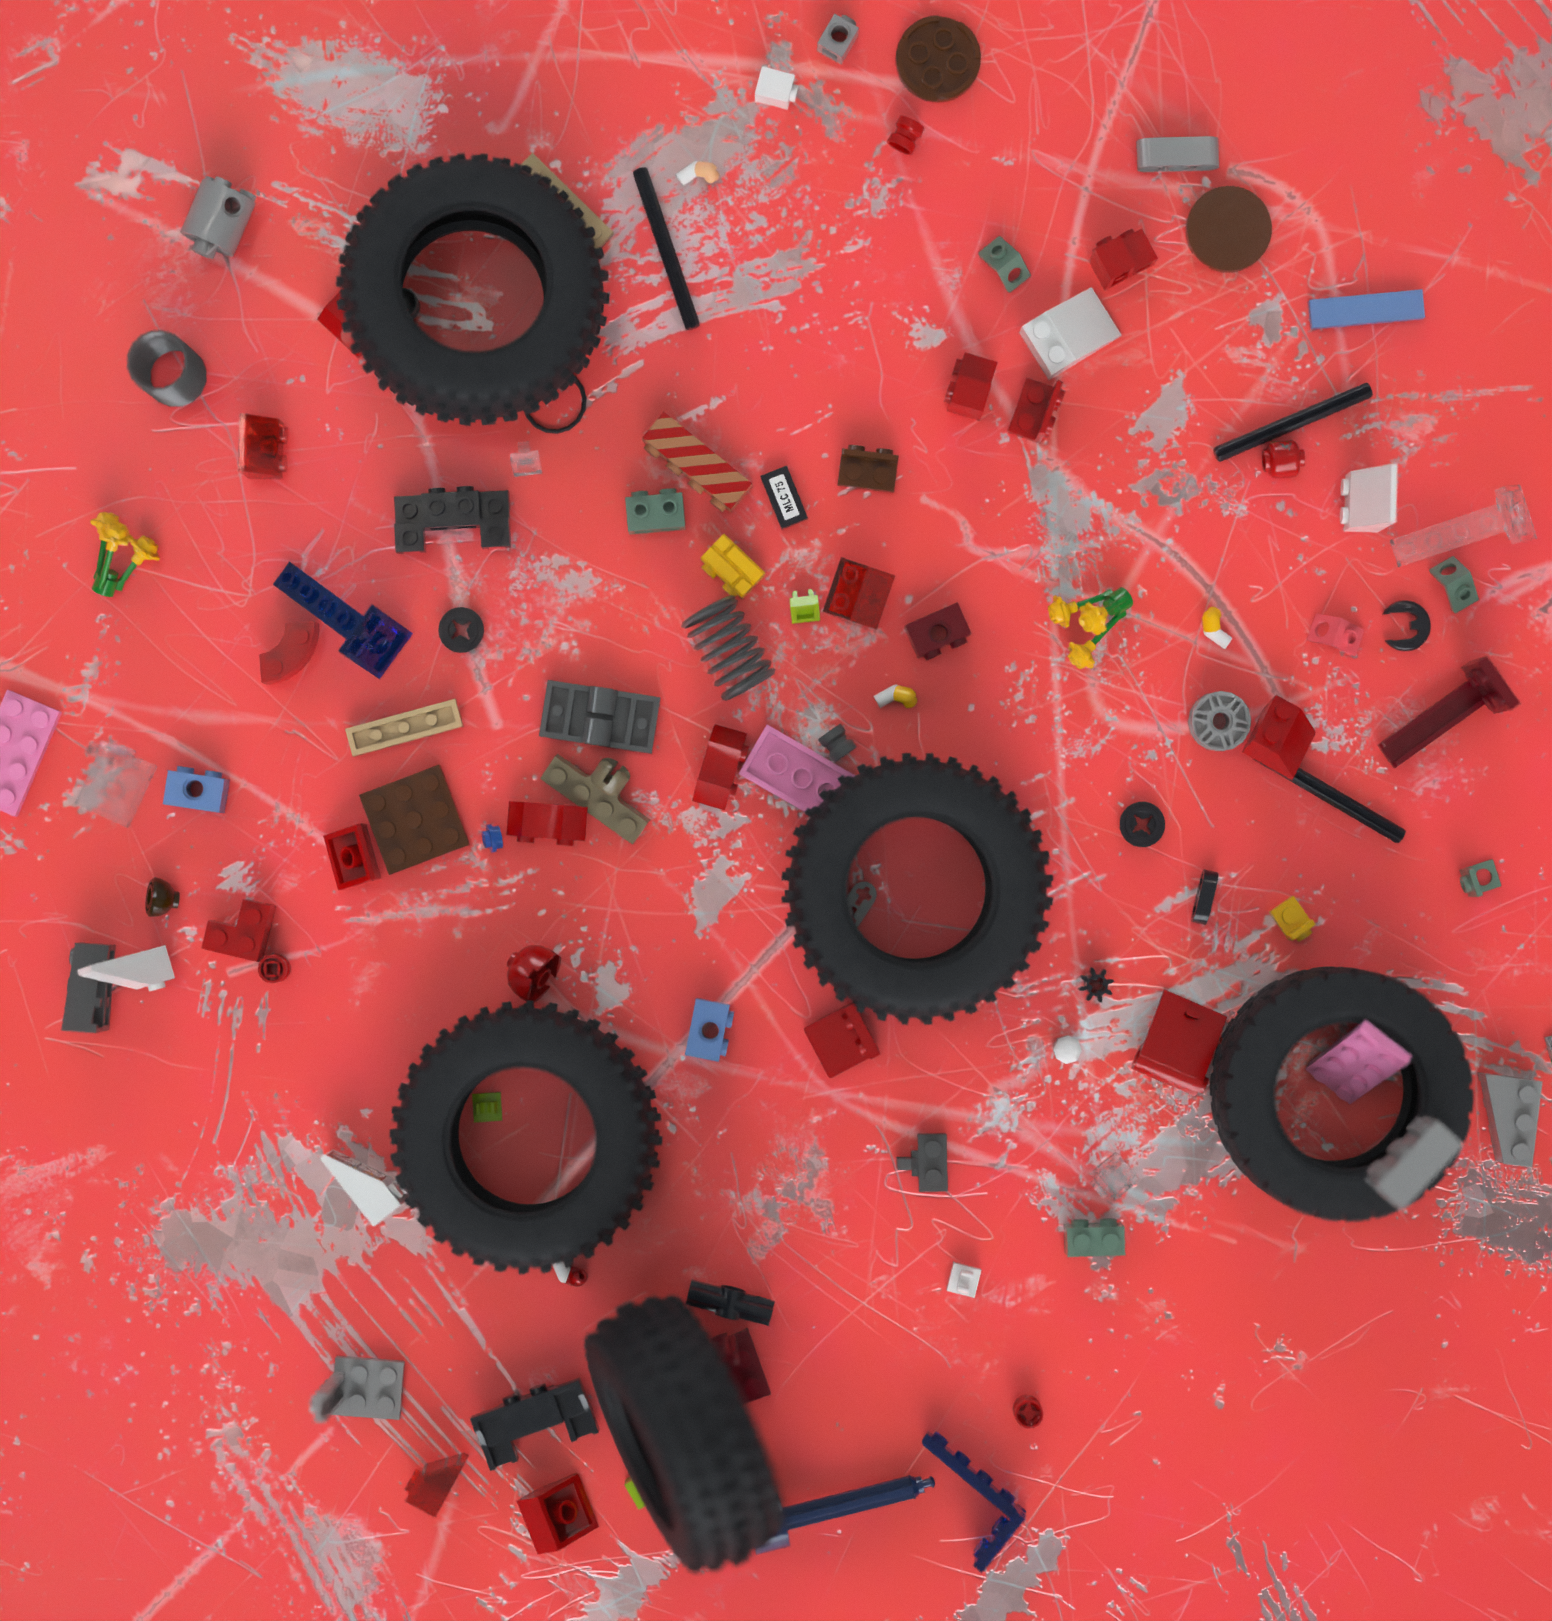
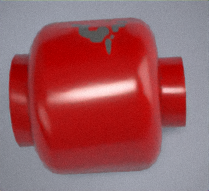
(1283, 459)

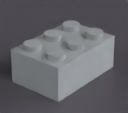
(1413, 1161)

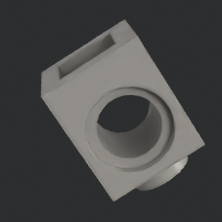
(838, 50)

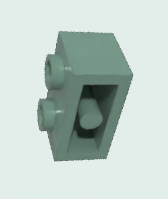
(655, 512)
(1094, 1239)

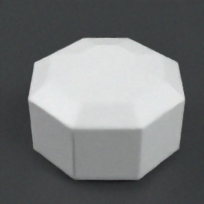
(1067, 1049)

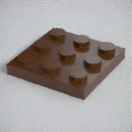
(414, 819)

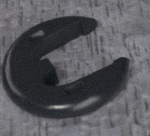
(1421, 625)

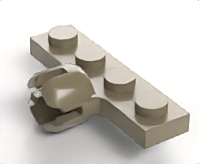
(599, 793)

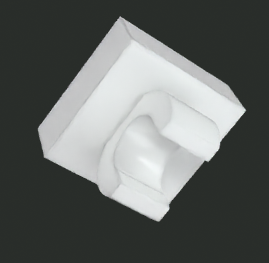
(963, 1279)

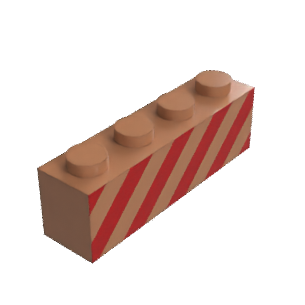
(697, 462)

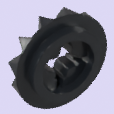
(462, 616)
(1155, 825)

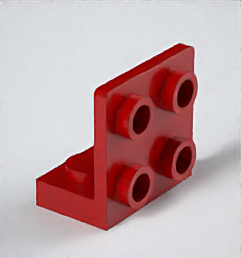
(1034, 410)
(841, 1040)

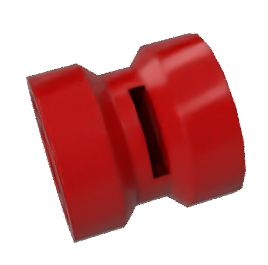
(905, 135)
(278, 966)
(1028, 1416)

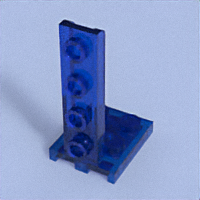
(370, 639)
(982, 1482)

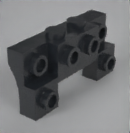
(449, 512)
(530, 1414)

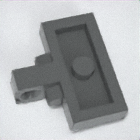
(928, 1162)

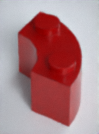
(291, 653)
(720, 766)
(546, 821)

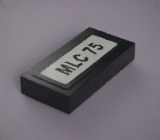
(784, 497)

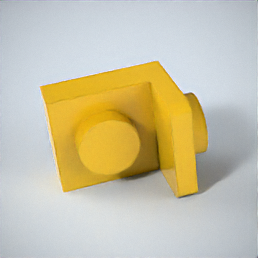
(1292, 919)

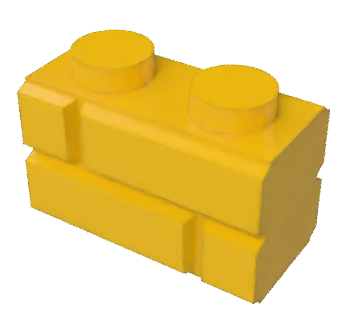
(732, 567)

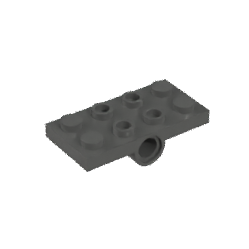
(599, 716)

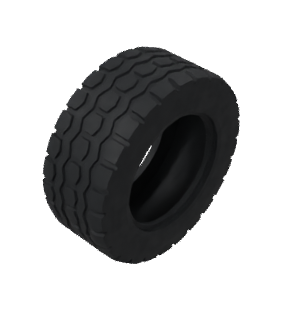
(1265, 1032)

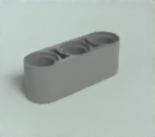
(1177, 154)

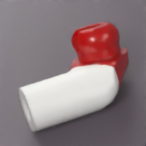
(571, 1275)

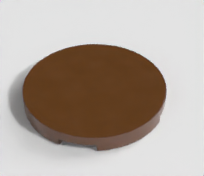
(938, 59)
(1228, 229)

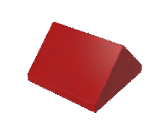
(352, 856)

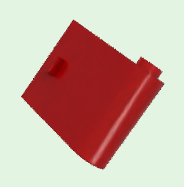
(1178, 1047)

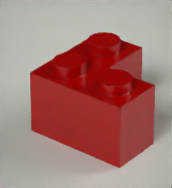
(1121, 257)
(972, 386)
(247, 938)

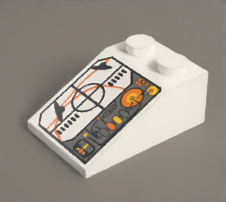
(370, 1189)

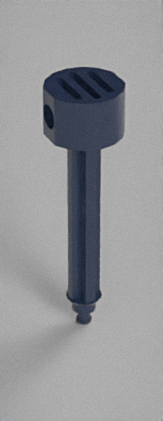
(846, 1504)

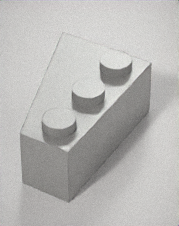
(1512, 1116)

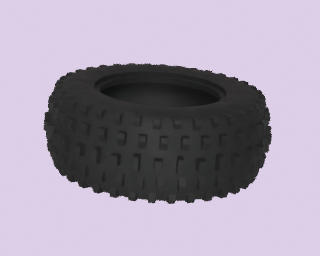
(488, 199)
(1011, 905)
(459, 1205)
(684, 1433)

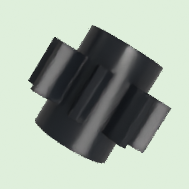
(1103, 981)

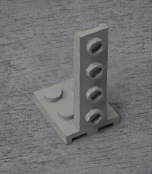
(361, 1389)

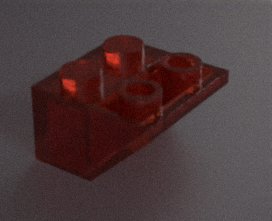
(858, 594)

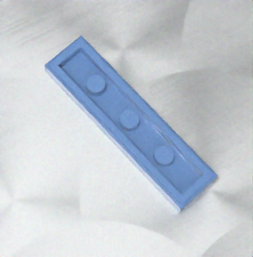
(1366, 309)

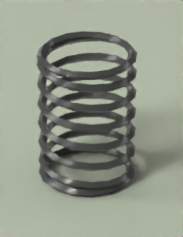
(147, 350)
(755, 678)

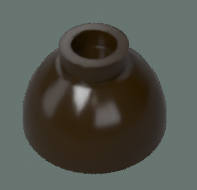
(160, 897)

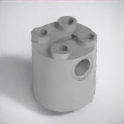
(217, 217)

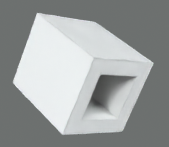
(776, 88)

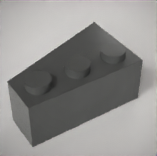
(88, 999)

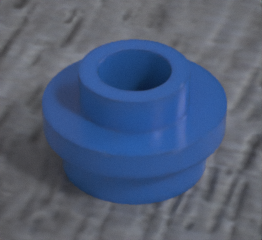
(492, 838)

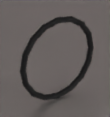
(584, 399)

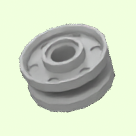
(1236, 715)

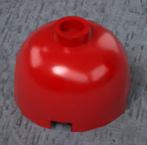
(531, 970)

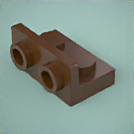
(868, 469)

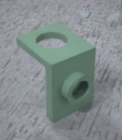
(1003, 260)
(1458, 585)
(1470, 882)

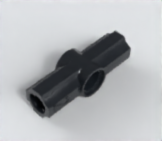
(730, 1302)

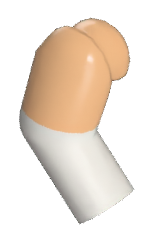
(698, 169)

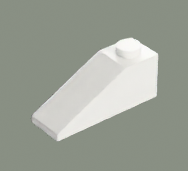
(134, 971)

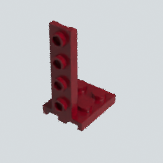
(1482, 688)
(743, 1363)

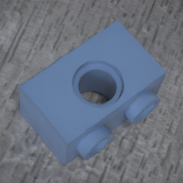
(179, 790)
(700, 1045)

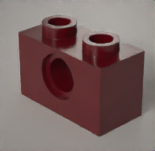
(950, 619)

